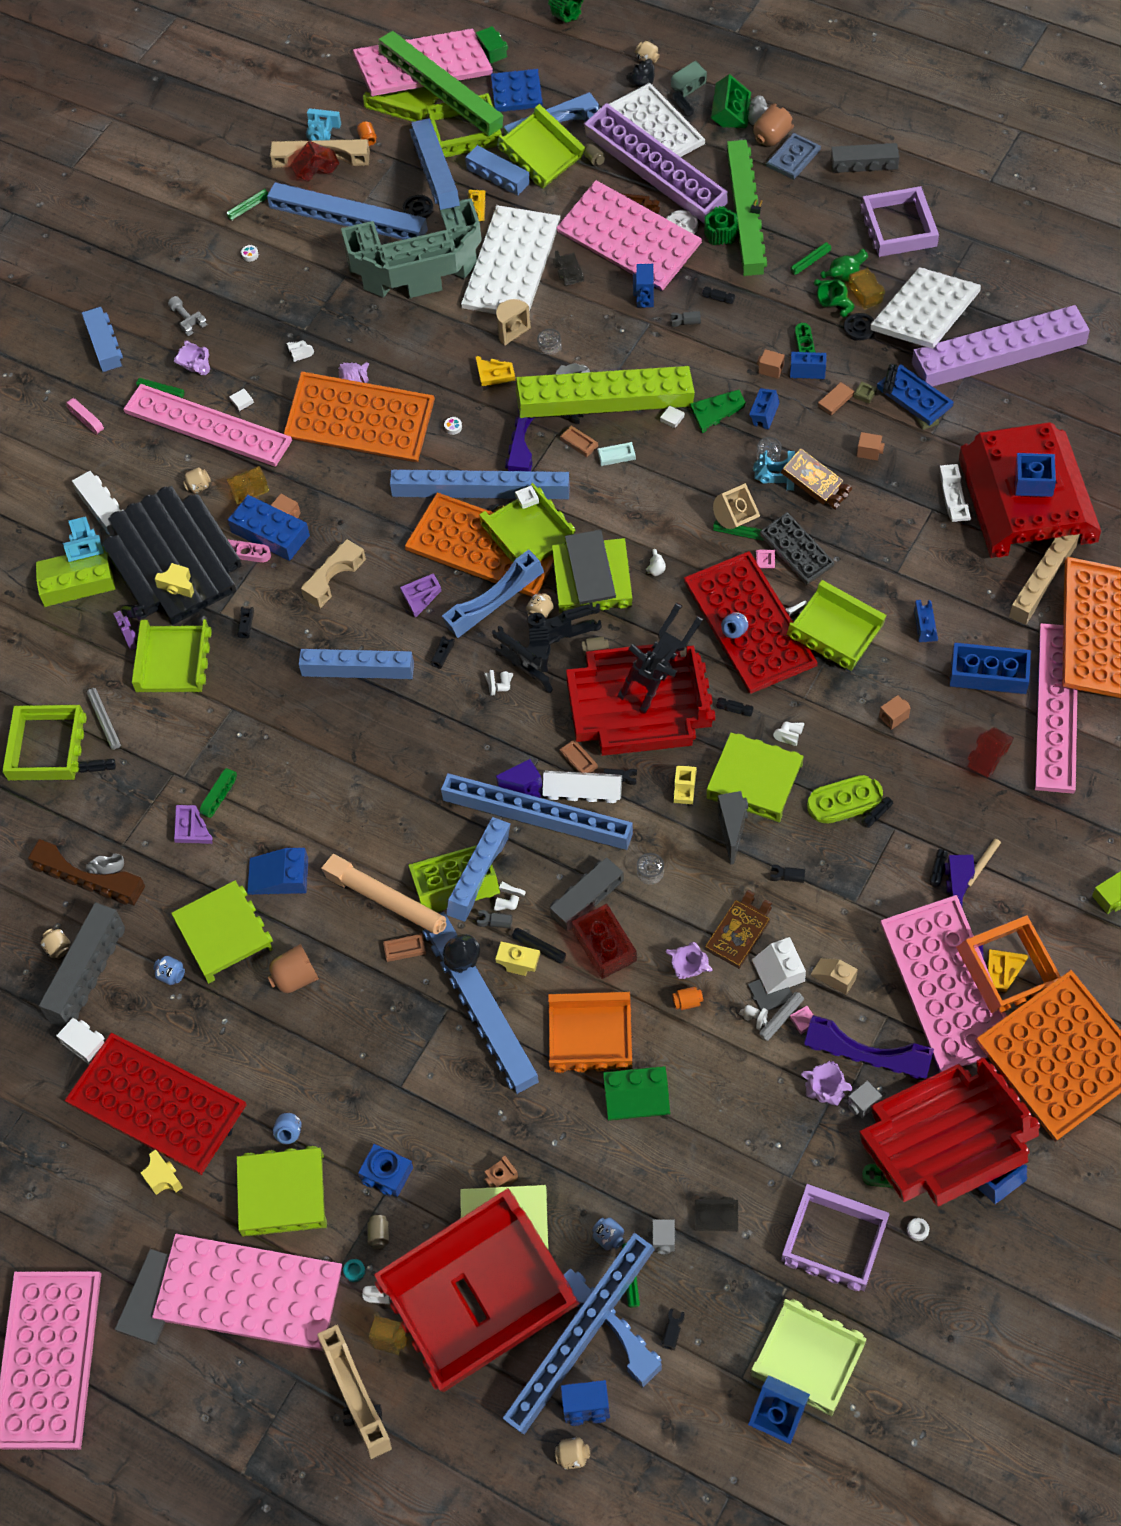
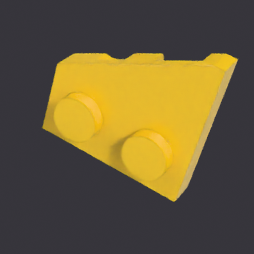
(494, 371)
(1004, 968)

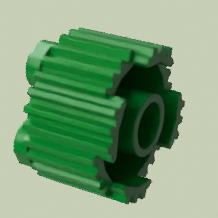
(565, 9)
(721, 226)

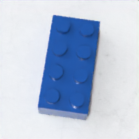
(269, 526)
(990, 668)

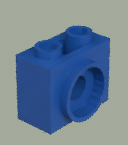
(644, 285)
(388, 1182)

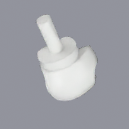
(657, 564)

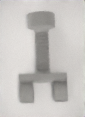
(176, 305)

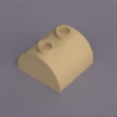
(512, 319)
(735, 507)

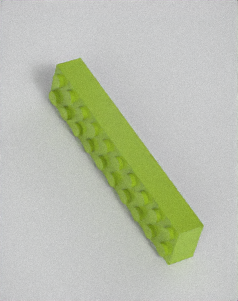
(604, 391)

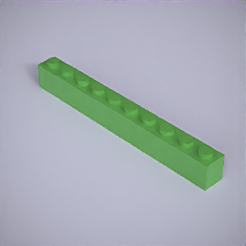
(440, 83)
(743, 197)

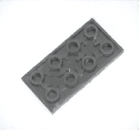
(797, 548)
(590, 567)
(138, 1312)

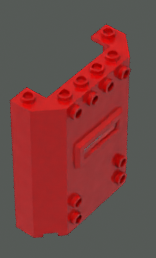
(1010, 518)
(507, 1274)

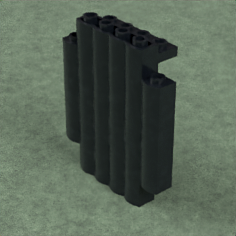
(167, 532)

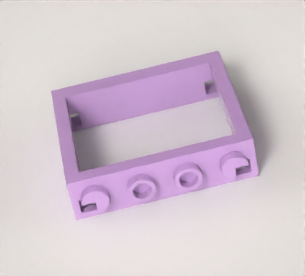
(903, 244)
(845, 1206)

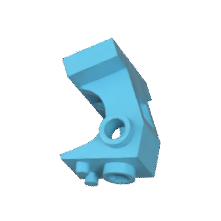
(319, 128)
(765, 465)
(82, 537)

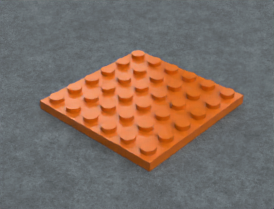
(1058, 1054)

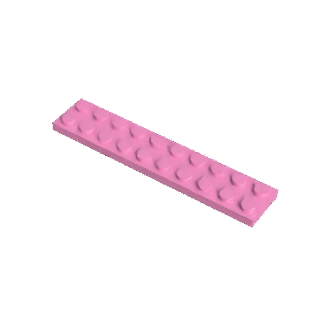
(208, 425)
(1055, 717)

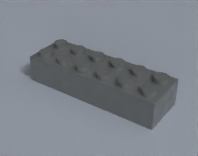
(82, 965)

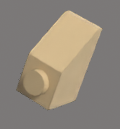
(835, 974)

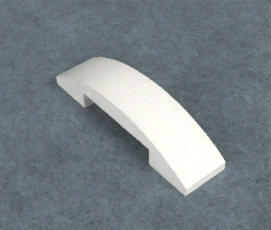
(953, 493)

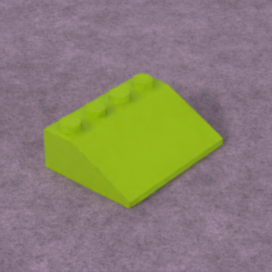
(66, 581)
(438, 877)

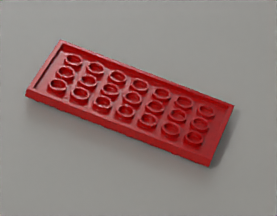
(765, 650)
(156, 1103)

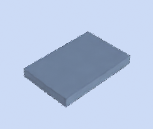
(793, 156)

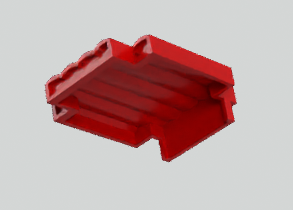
(618, 724)
(950, 1133)

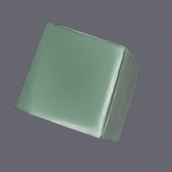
(689, 78)

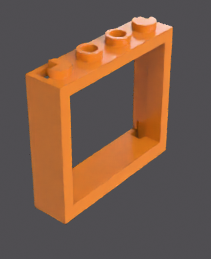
(1035, 950)

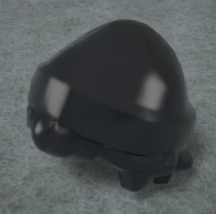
(642, 73)
(461, 953)

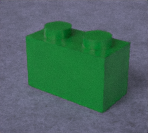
(492, 44)

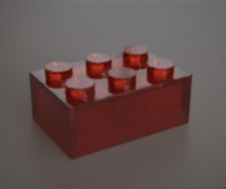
(604, 941)

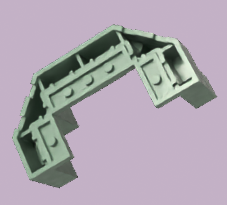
(416, 260)

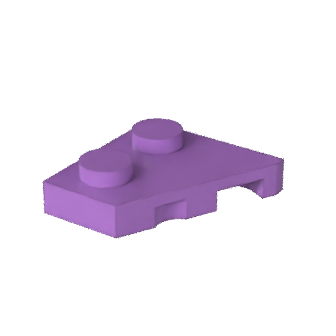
(421, 593)
(124, 624)
(190, 826)

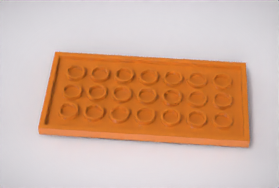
(359, 416)
(453, 536)
(1092, 627)

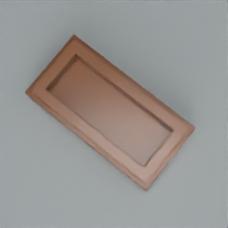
(836, 398)
(579, 441)
(578, 757)
(404, 947)

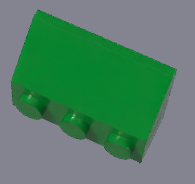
(731, 103)
(636, 1093)

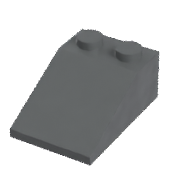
(732, 818)

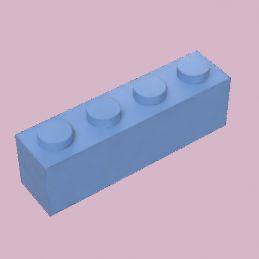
(497, 170)
(102, 339)

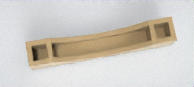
(351, 151)
(1032, 592)
(354, 1392)

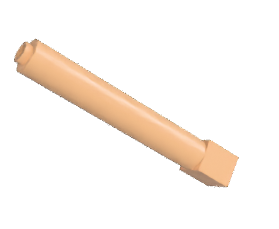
(344, 874)

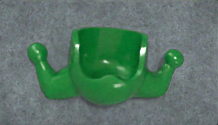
(845, 265)
(833, 294)

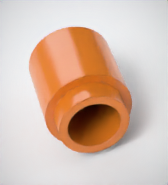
(366, 131)
(687, 998)

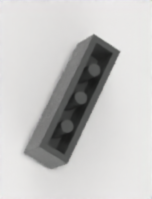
(864, 157)
(586, 893)

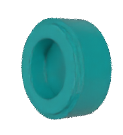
(354, 1270)

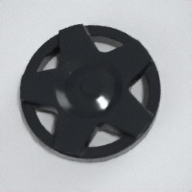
(418, 207)
(859, 328)

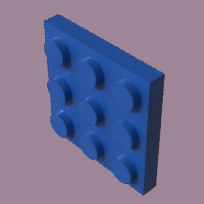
(516, 90)

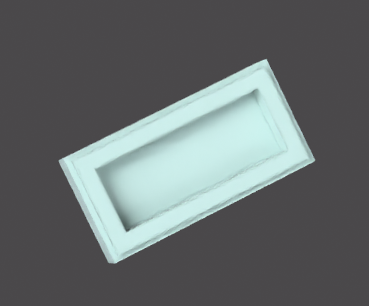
(616, 454)

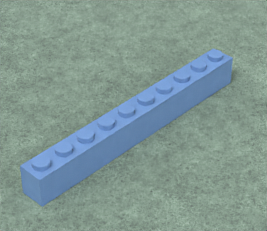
(434, 164)
(345, 211)
(477, 483)
(537, 811)
(488, 1016)
(578, 1333)

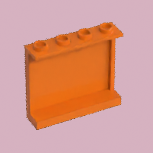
(590, 1032)

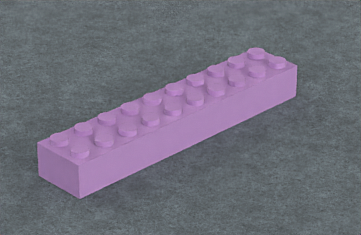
(655, 162)
(1001, 346)

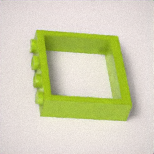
(463, 144)
(16, 732)

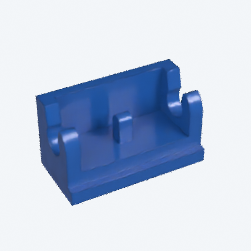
(808, 365)
(764, 407)
(925, 622)

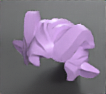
(193, 358)
(354, 372)
(689, 961)
(826, 1083)

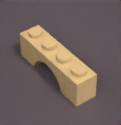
(346, 558)

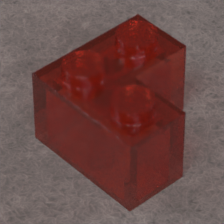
(314, 158)
(990, 749)

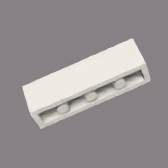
(96, 499)
(582, 785)

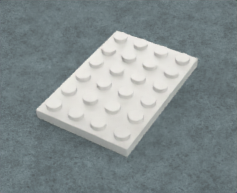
(659, 119)
(925, 307)

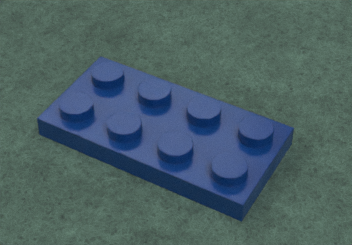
(917, 396)

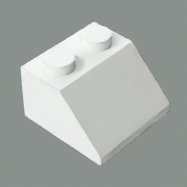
(779, 966)

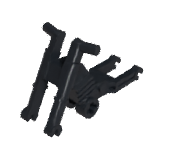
(535, 657)
(655, 665)

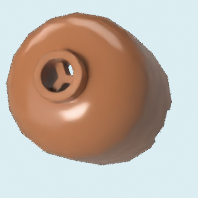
(772, 125)
(291, 970)

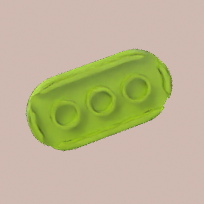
(844, 799)

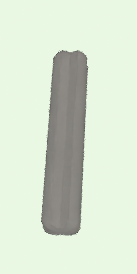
(781, 1016)

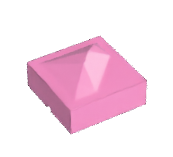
(765, 559)
(802, 1019)

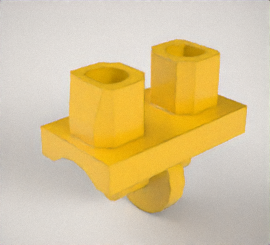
(478, 199)

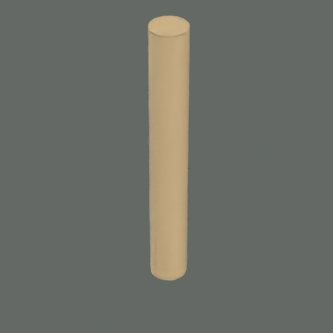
(984, 859)

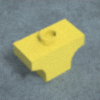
(175, 580)
(684, 784)
(517, 958)
(160, 1174)

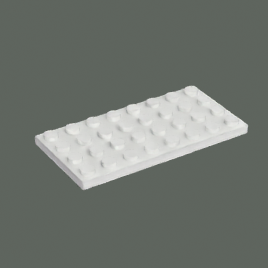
(511, 258)

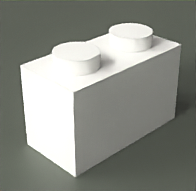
(81, 1040)

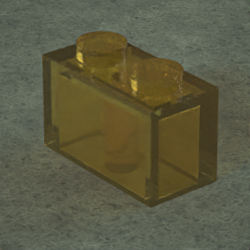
(866, 288)
(248, 483)
(387, 1335)

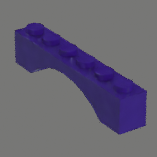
(520, 456)
(960, 871)
(911, 1059)

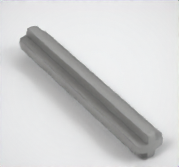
(103, 718)

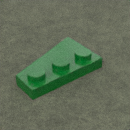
(712, 410)

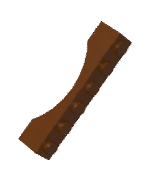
(121, 885)

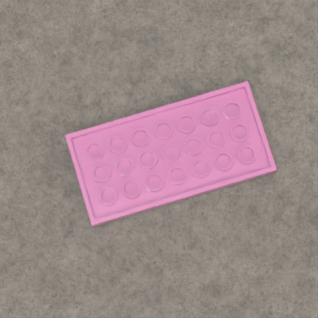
(454, 52)
(628, 233)
(939, 981)
(247, 1291)
(47, 1359)

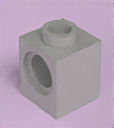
(863, 1098)
(664, 1236)

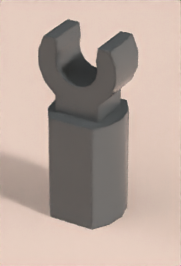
(686, 318)
(495, 920)

